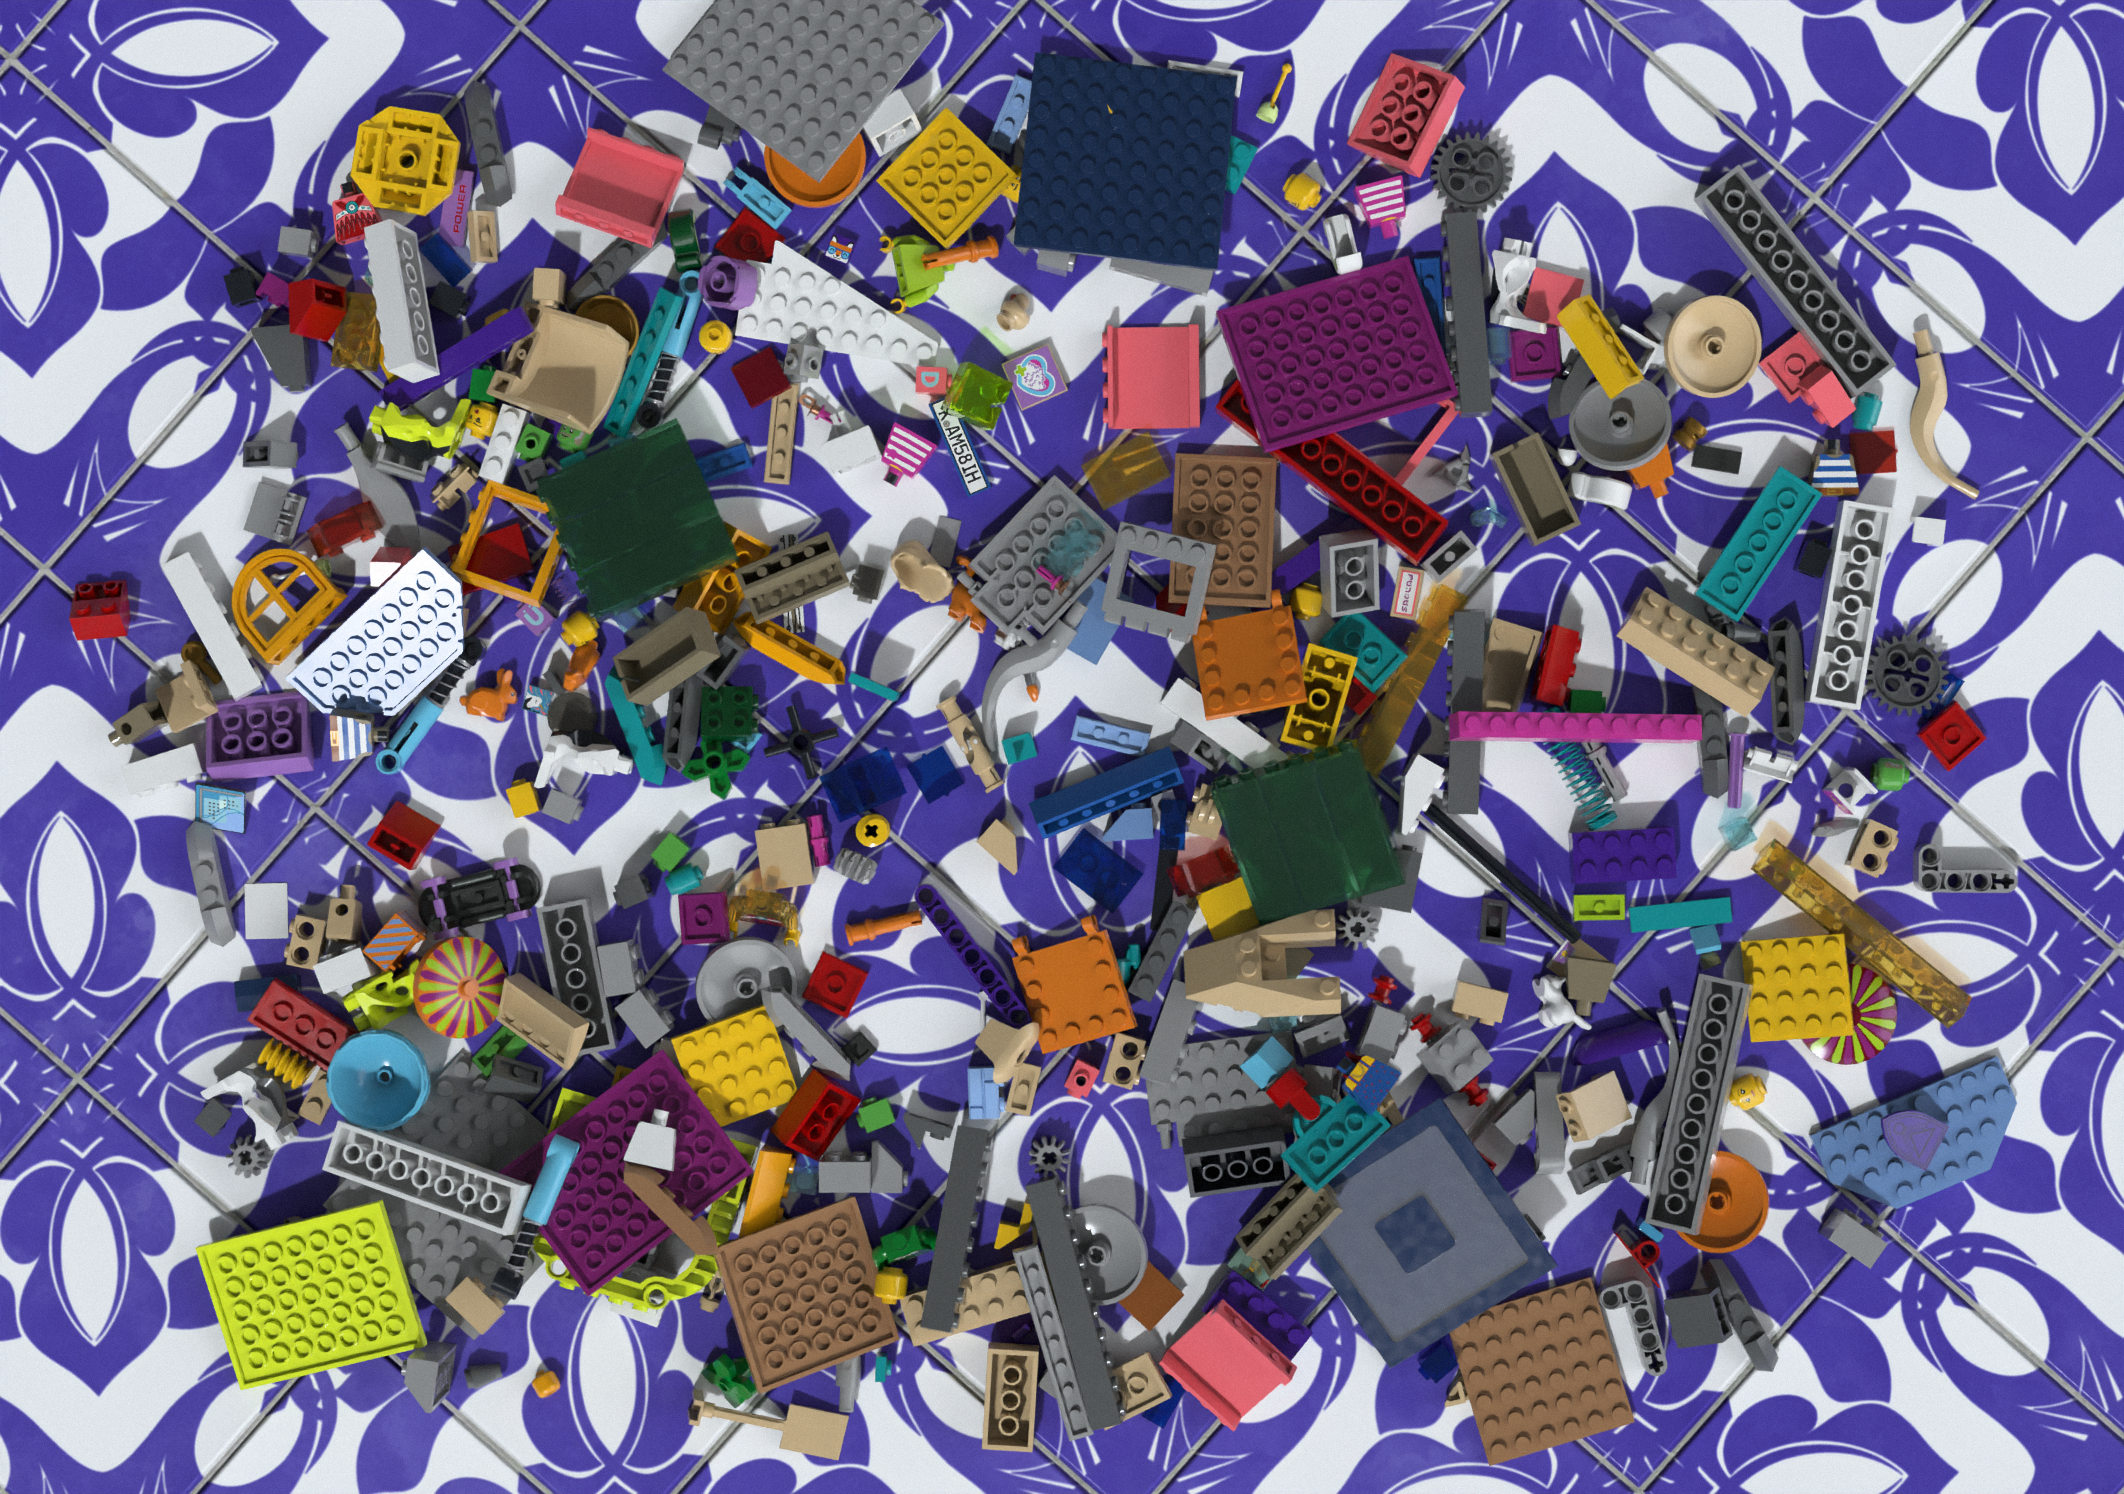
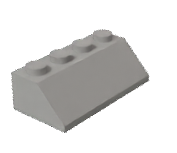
(430, 1373)

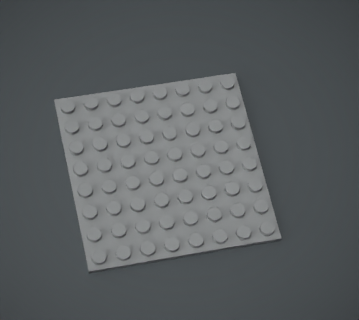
(802, 69)
(474, 1128)

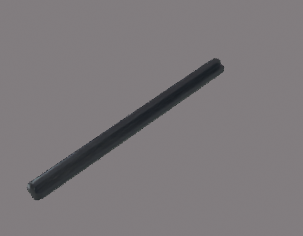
(1502, 873)

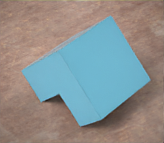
(1266, 1062)

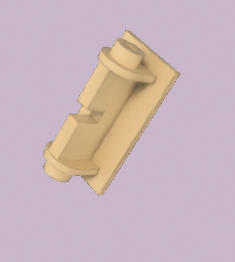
(445, 491)

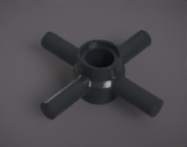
(790, 744)

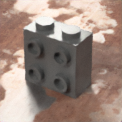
(1698, 1317)

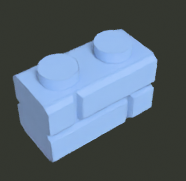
(984, 1093)

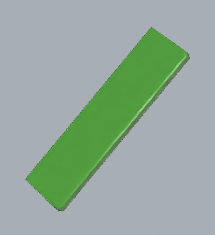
(502, 1043)

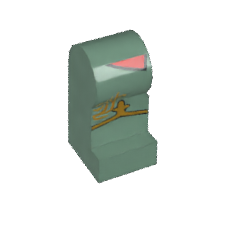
(1248, 1268)

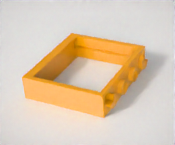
(469, 539)

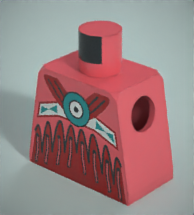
(352, 215)

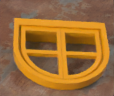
(301, 622)

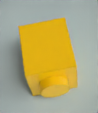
(523, 798)

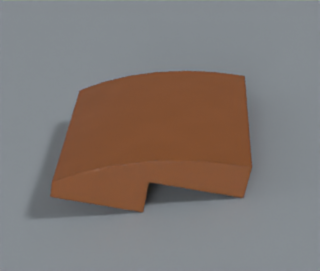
(1152, 1298)

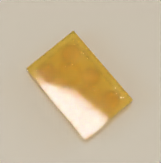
(357, 335)
(1125, 471)

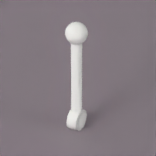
(983, 997)

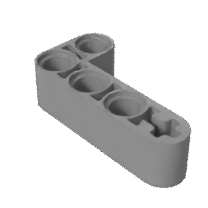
(1964, 876)
(1549, 1129)
(1638, 1327)

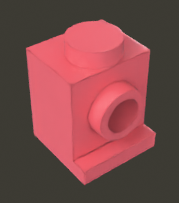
(1084, 1069)

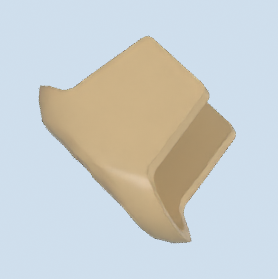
(1007, 1047)

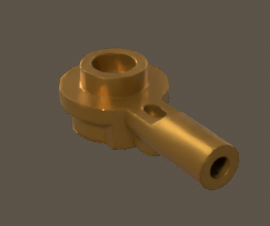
(197, 653)

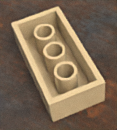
(1010, 1397)

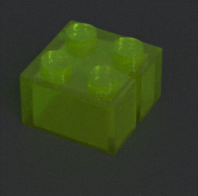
(974, 393)

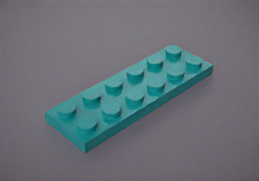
(1758, 543)

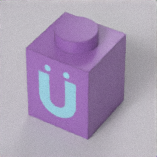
(535, 618)

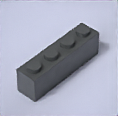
(1161, 950)

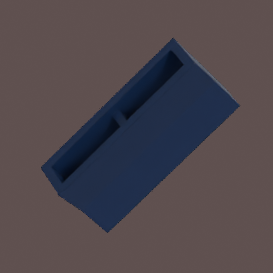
(251, 991)

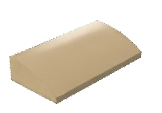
(1508, 665)
(542, 1020)

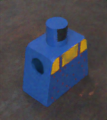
(1368, 1081)

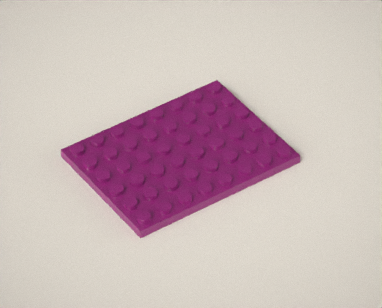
(1336, 354)
(597, 1218)

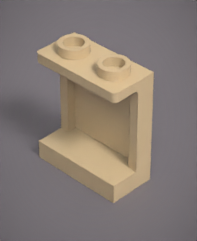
(784, 855)
(1593, 1107)

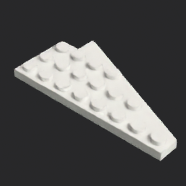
(813, 308)

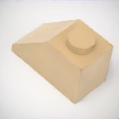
(1001, 844)

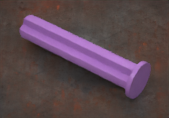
(1736, 769)

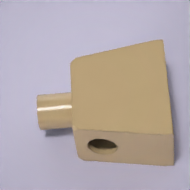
(345, 927)

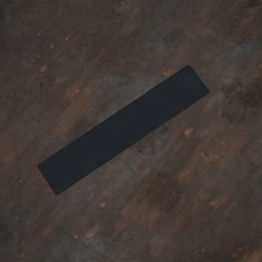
(1163, 887)

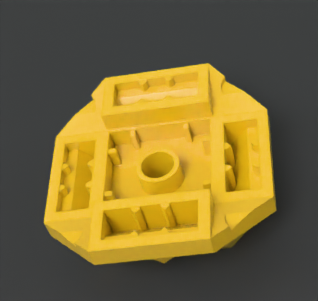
(380, 154)

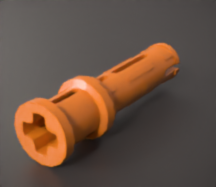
(970, 251)
(871, 929)

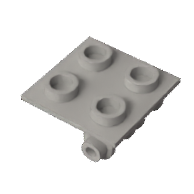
(275, 513)

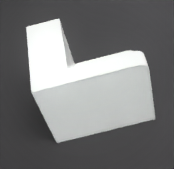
(1928, 531)

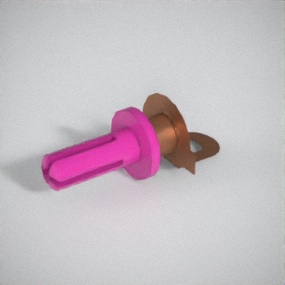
(815, 409)
(1057, 582)

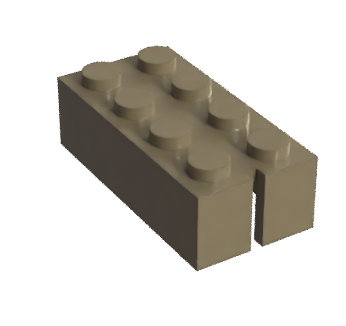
(1534, 490)
(666, 656)

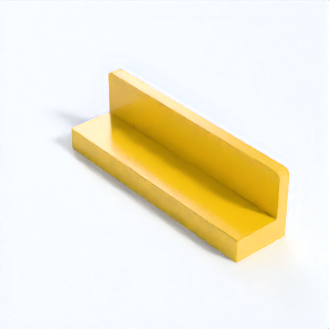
(1599, 346)

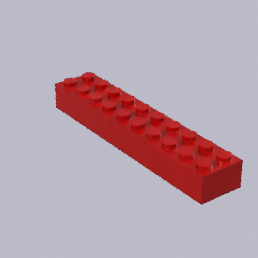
(1350, 483)

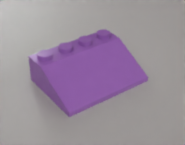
(259, 737)

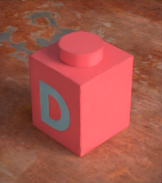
(932, 380)

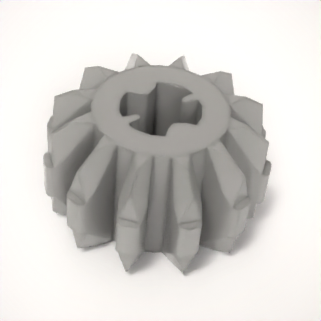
(855, 866)
(1362, 935)
(1049, 1147)
(239, 1156)

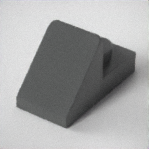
(1493, 922)
(919, 1125)

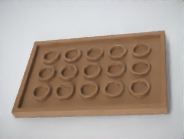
(1231, 506)

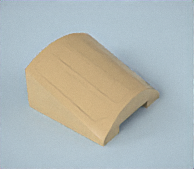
(563, 368)

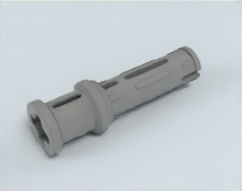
(1596, 753)

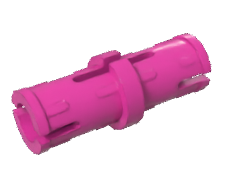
(818, 840)

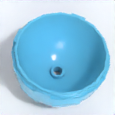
(357, 1081)

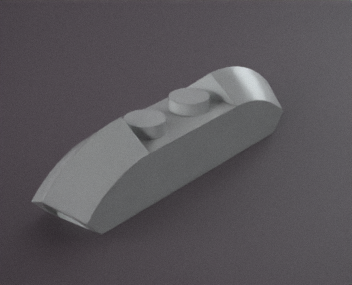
(210, 883)
(798, 1023)

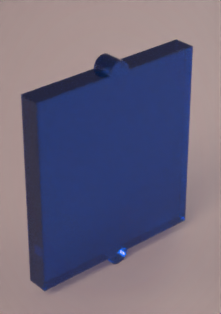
(935, 774)

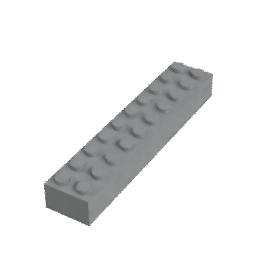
(1794, 281)
(1699, 1104)

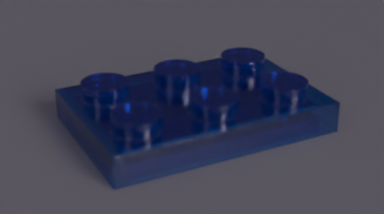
(1098, 870)

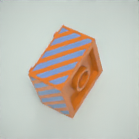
(395, 941)

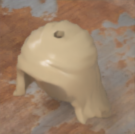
(920, 572)

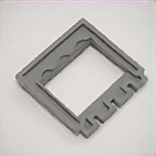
(1168, 547)

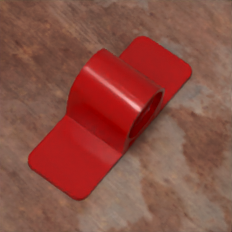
(1635, 1250)

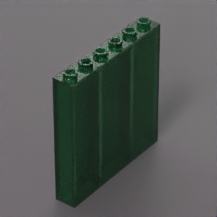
(636, 521)
(1308, 831)

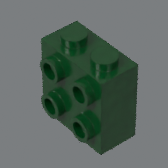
(729, 714)

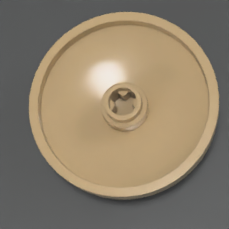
(1712, 346)

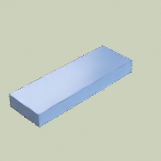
(1011, 116)
(1110, 736)

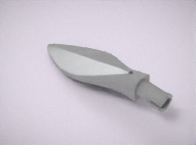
(384, 492)

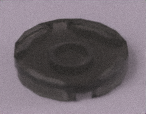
(571, 712)

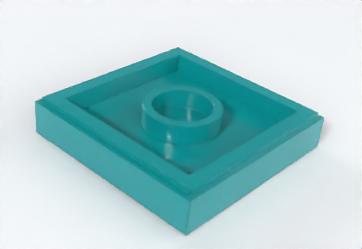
(874, 687)

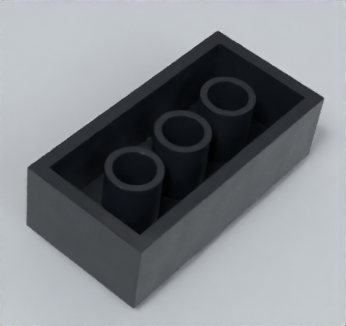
(1235, 1161)

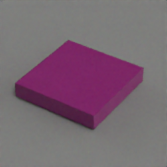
(1534, 355)
(704, 918)

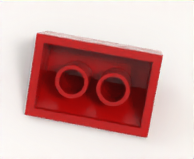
(1556, 665)
(815, 1115)

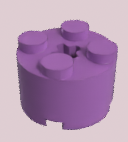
(728, 283)

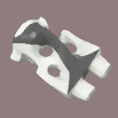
(268, 1111)

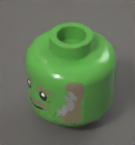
(573, 439)
(1889, 774)

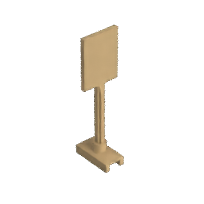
(804, 1429)

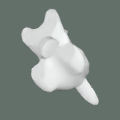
(1555, 1008)

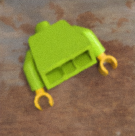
(912, 278)

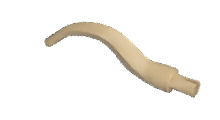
(1927, 410)

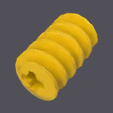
(862, 830)
(285, 1064)

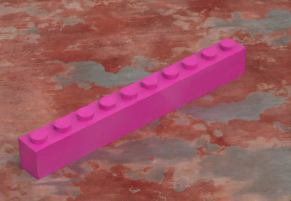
(1575, 727)

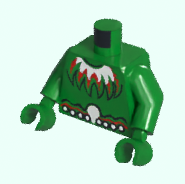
(904, 1245)

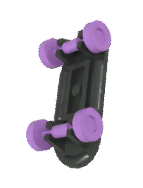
(478, 898)

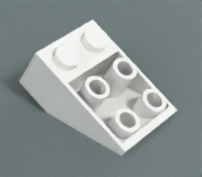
(1415, 788)

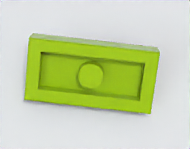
(1599, 907)

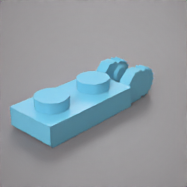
(759, 200)

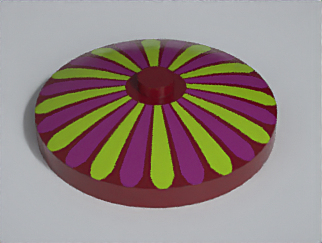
(1873, 1021)

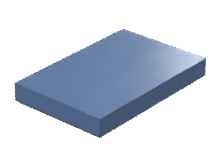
(1094, 632)

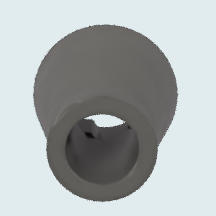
(1741, 633)
(482, 1374)

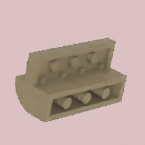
(792, 577)
(1288, 1225)

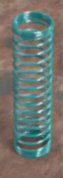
(1600, 819)

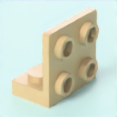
(186, 698)

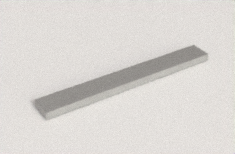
(1053, 1341)

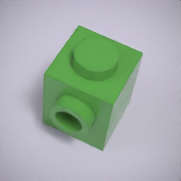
(533, 443)
(875, 1113)

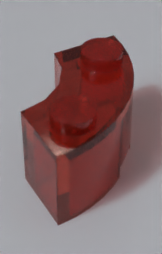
(345, 529)
(1203, 871)

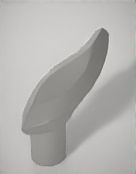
(1833, 828)

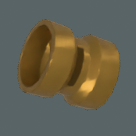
(1689, 434)

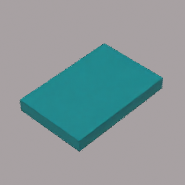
(1362, 639)

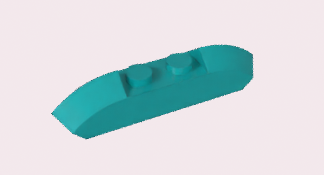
(639, 738)

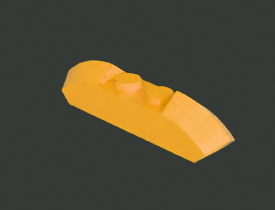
(790, 650)

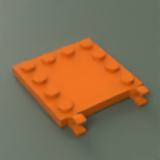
(1249, 661)
(1074, 988)

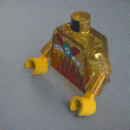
(766, 909)

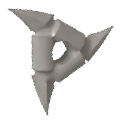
(1446, 471)

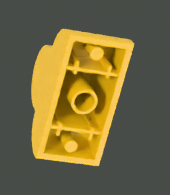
(1327, 683)

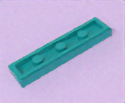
(1680, 914)

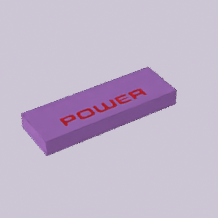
(455, 209)

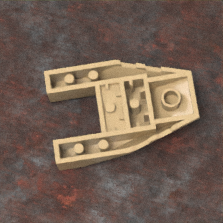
(1251, 969)

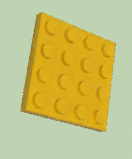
(946, 178)
(1798, 987)
(736, 1065)

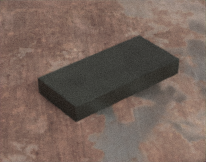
(1716, 459)

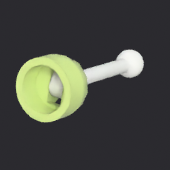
(322, 563)

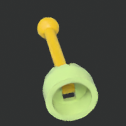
(1268, 110)

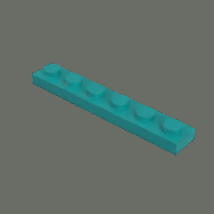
(642, 362)

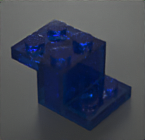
(863, 784)

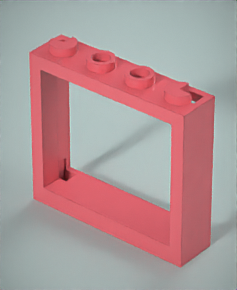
(1424, 447)

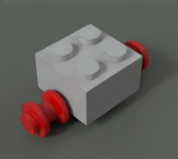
(1381, 1026)
(1453, 1057)

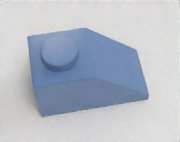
(1132, 824)

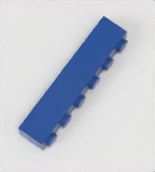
(1106, 792)

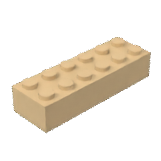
(1696, 652)
(989, 1297)

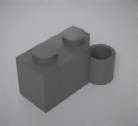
(718, 130)

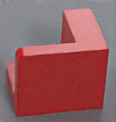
(1359, 697)

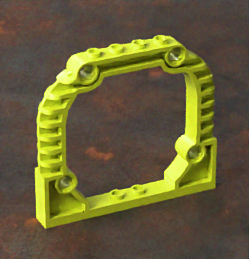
(702, 1266)

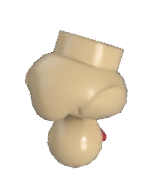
(1013, 313)

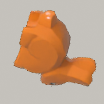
(580, 666)
(491, 701)

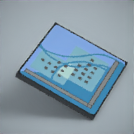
(221, 807)

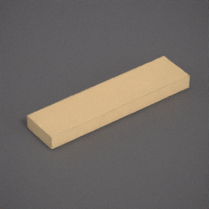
(781, 436)

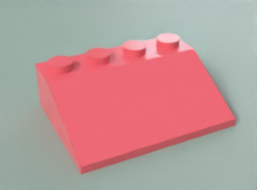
(1406, 114)

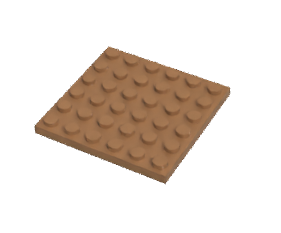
(805, 1294)
(1541, 1371)

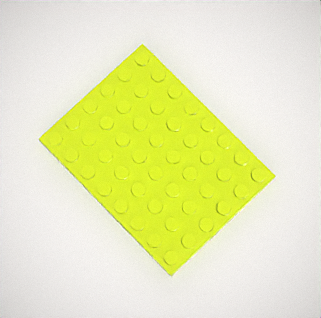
(311, 1295)

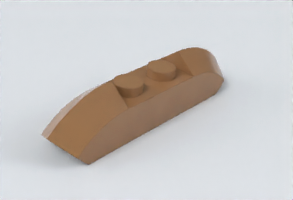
(645, 1184)

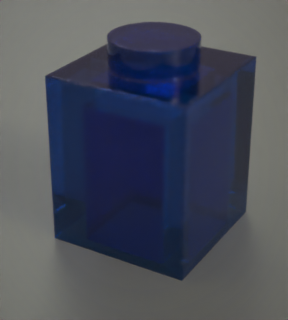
(1436, 1362)

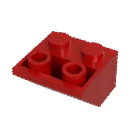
(316, 308)
(100, 610)
(404, 835)

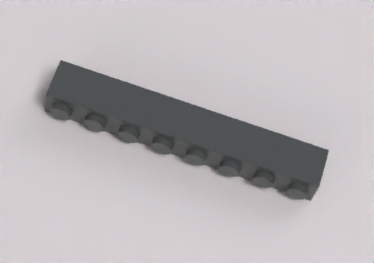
(1467, 314)
(1465, 695)
(955, 1229)

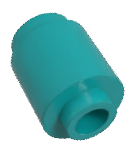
(1867, 411)
(684, 879)

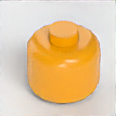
(545, 1383)

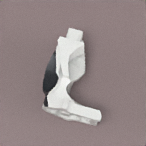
(1509, 282)
(590, 751)

